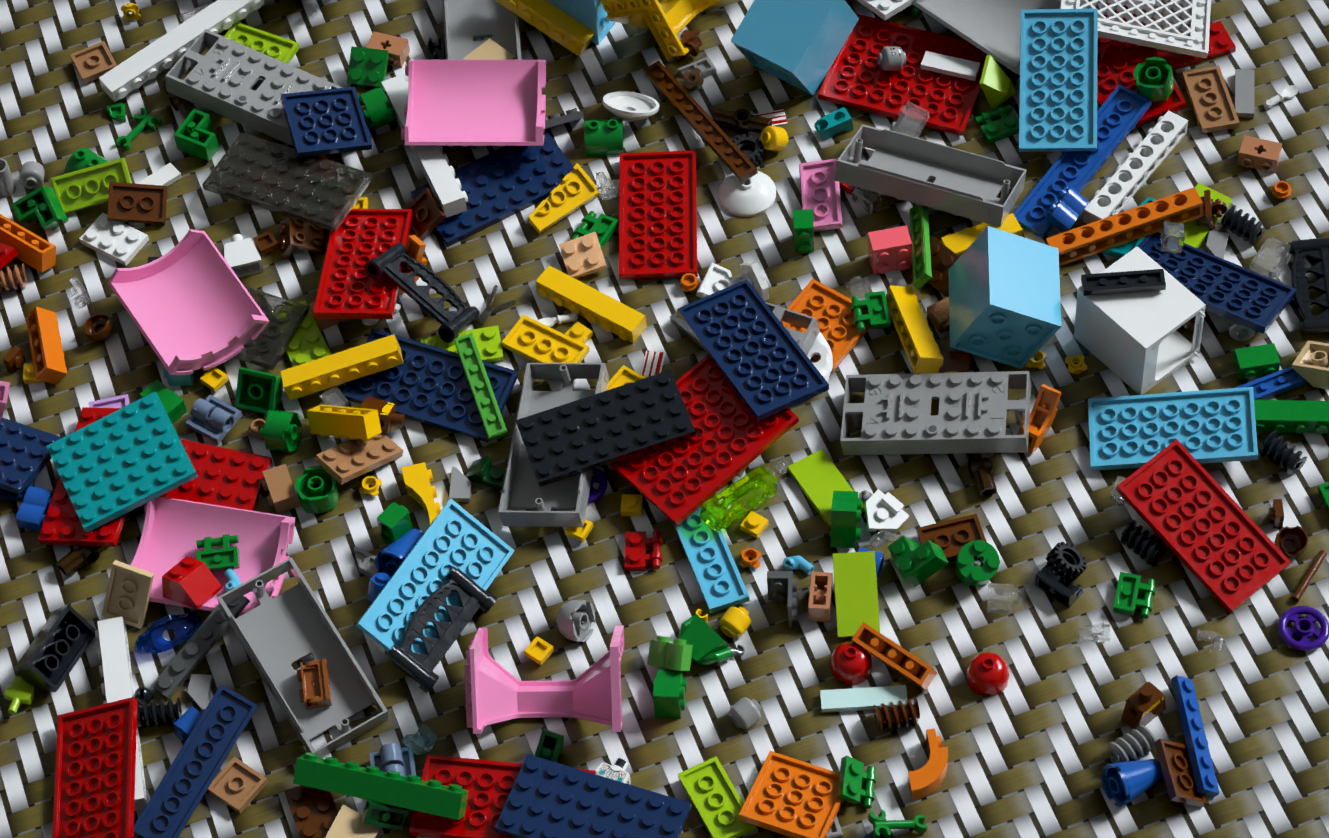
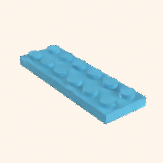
(711, 564)

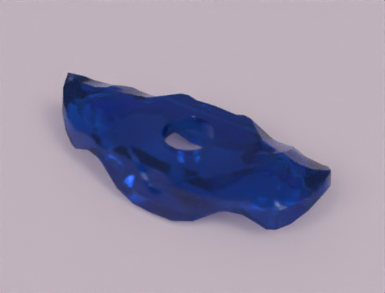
(153, 641)

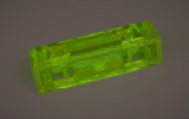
(736, 495)

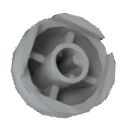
(575, 620)

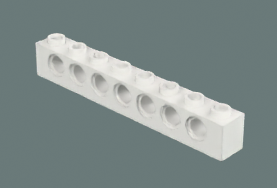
(1136, 168)

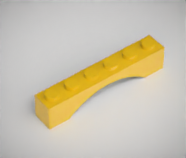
(418, 487)

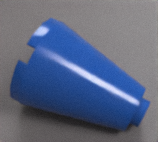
(393, 555)
(1130, 779)

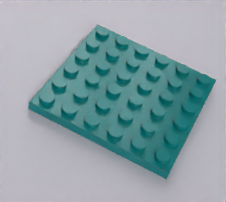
(121, 462)

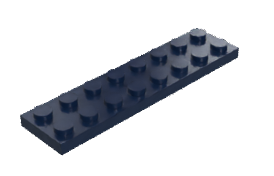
(195, 765)

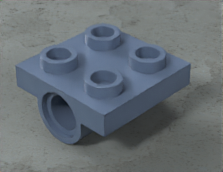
(212, 418)
(394, 758)

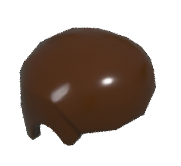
(98, 327)
(1292, 541)

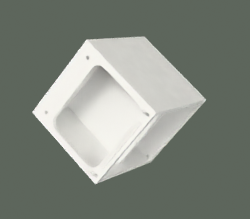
(1138, 329)

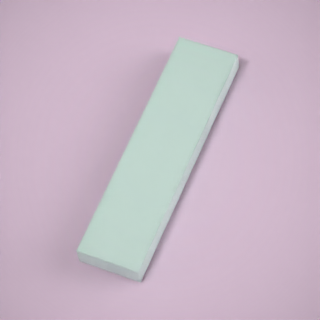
(861, 698)

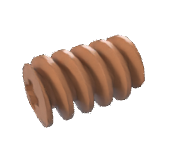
(13, 278)

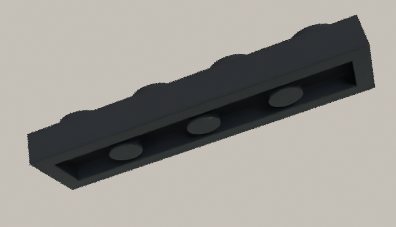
(1123, 282)

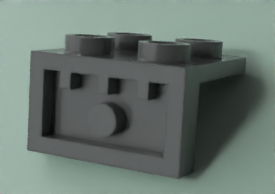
(783, 587)

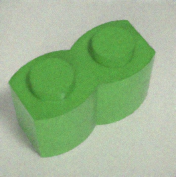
(670, 654)

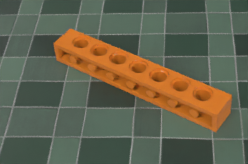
(1126, 226)

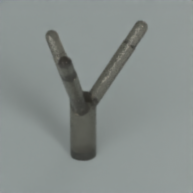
(488, 310)

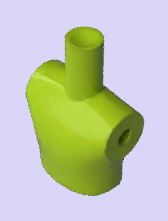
(18, 693)

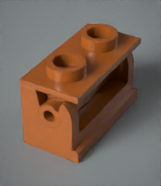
(315, 684)

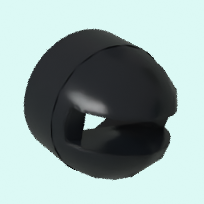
(147, 695)

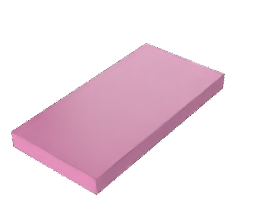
(821, 193)

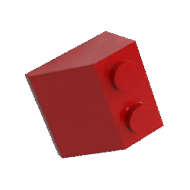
(190, 583)

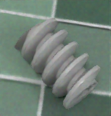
(1131, 744)

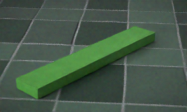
(920, 245)
(480, 387)

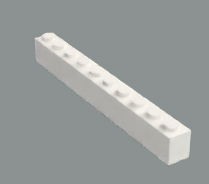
(172, 46)
(429, 157)
(119, 684)

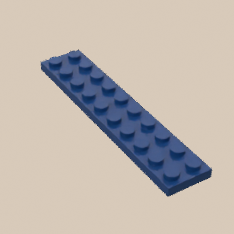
(1077, 168)

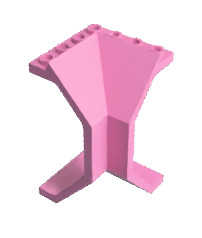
(498, 696)

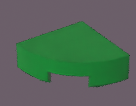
(117, 112)

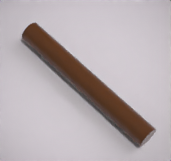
(1309, 576)

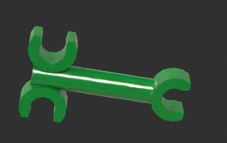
(144, 120)
(884, 827)

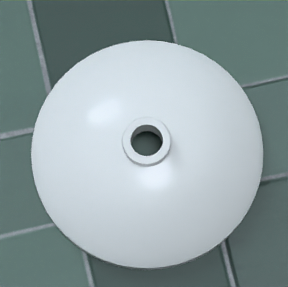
(630, 105)
(747, 197)

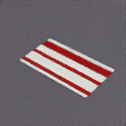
(778, 117)
(652, 363)

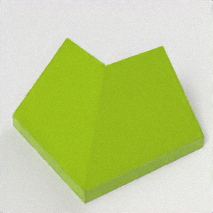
(995, 83)

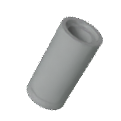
(7, 184)

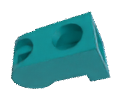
(834, 123)

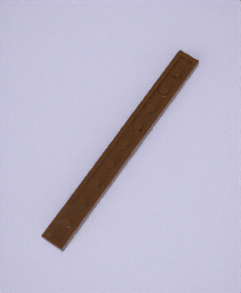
(700, 121)

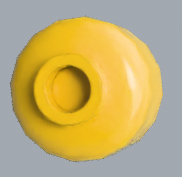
(774, 138)
(735, 622)

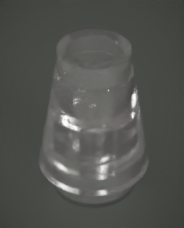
(1095, 633)

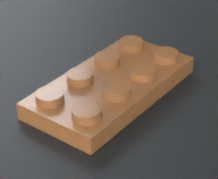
(1210, 99)
(358, 457)

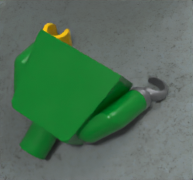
(707, 644)

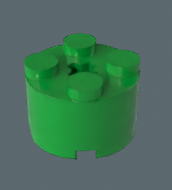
(1154, 79)
(376, 108)
(281, 431)
(317, 490)
(976, 575)

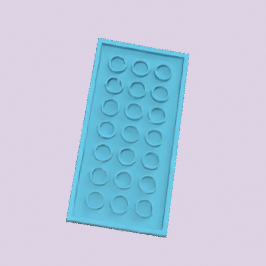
(1058, 80)
(1208, 423)
(449, 541)

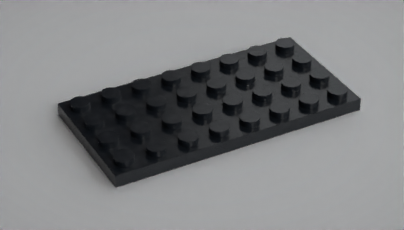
(605, 428)

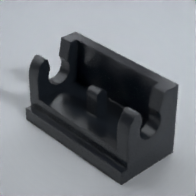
(436, 50)
(1058, 589)

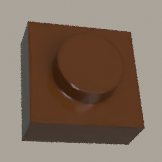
(265, 243)
(14, 359)
(1276, 513)

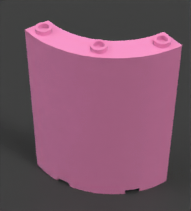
(475, 102)
(190, 305)
(177, 524)

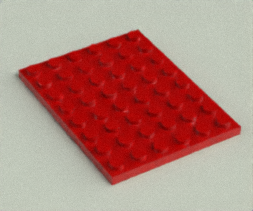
(862, 84)
(726, 441)

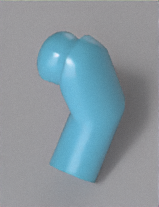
(233, 580)

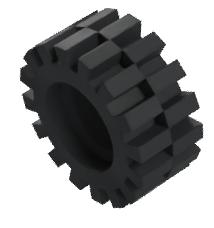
(753, 144)
(1066, 561)

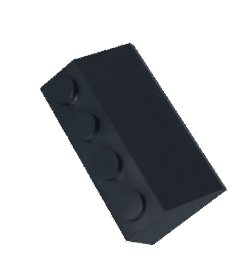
(55, 649)

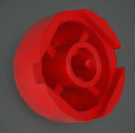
(850, 663)
(987, 674)

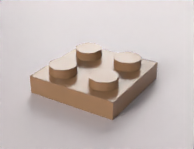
(93, 61)
(237, 785)

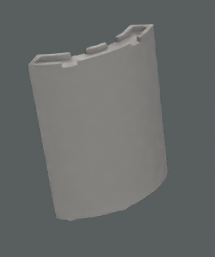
(986, 24)

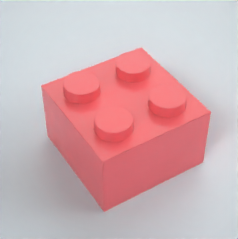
(889, 250)

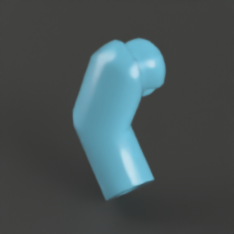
(798, 562)

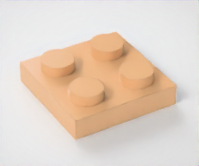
(583, 256)

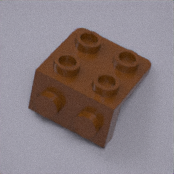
(300, 235)

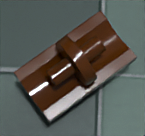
(691, 41)
(1211, 209)

